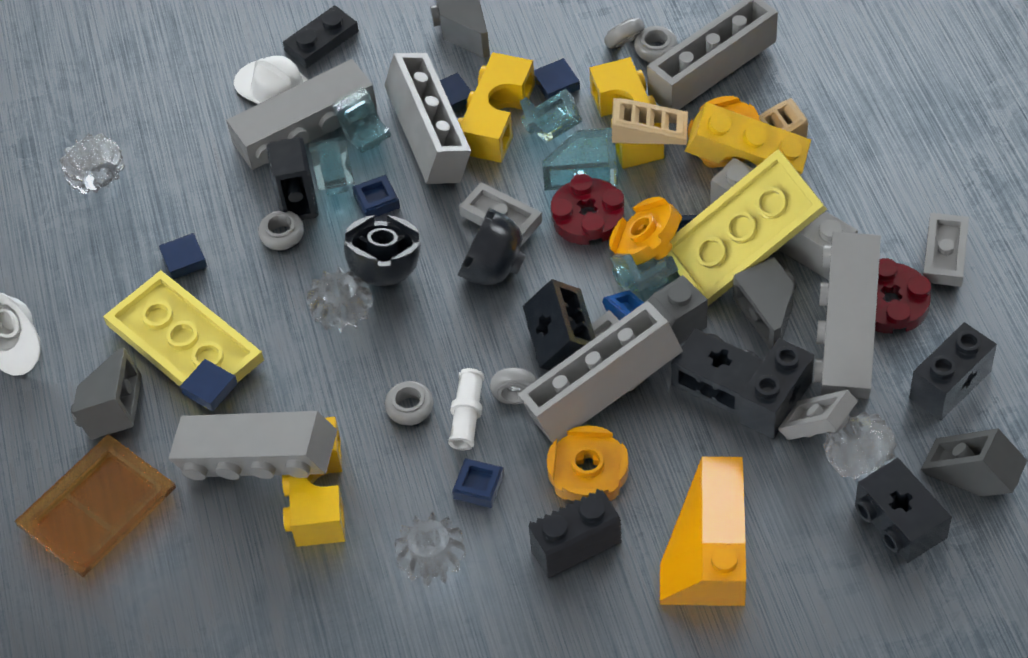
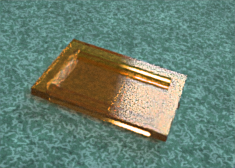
(95, 505)

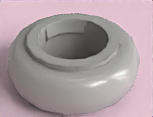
(624, 33)
(654, 34)
(284, 240)
(509, 382)
(412, 415)

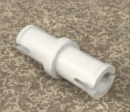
(466, 409)

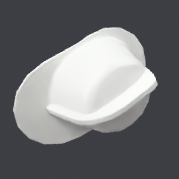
(267, 78)
(18, 337)

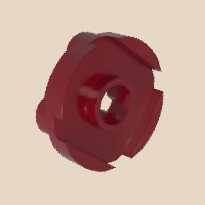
(584, 193)
(910, 288)

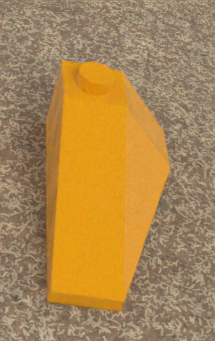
(708, 542)

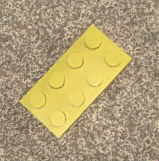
(744, 226)
(179, 331)

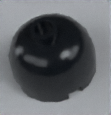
(382, 250)
(493, 251)

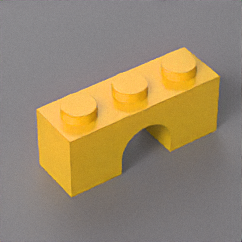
(622, 81)
(500, 86)
(724, 134)
(314, 510)

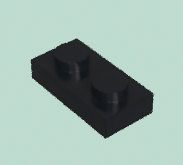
(320, 36)

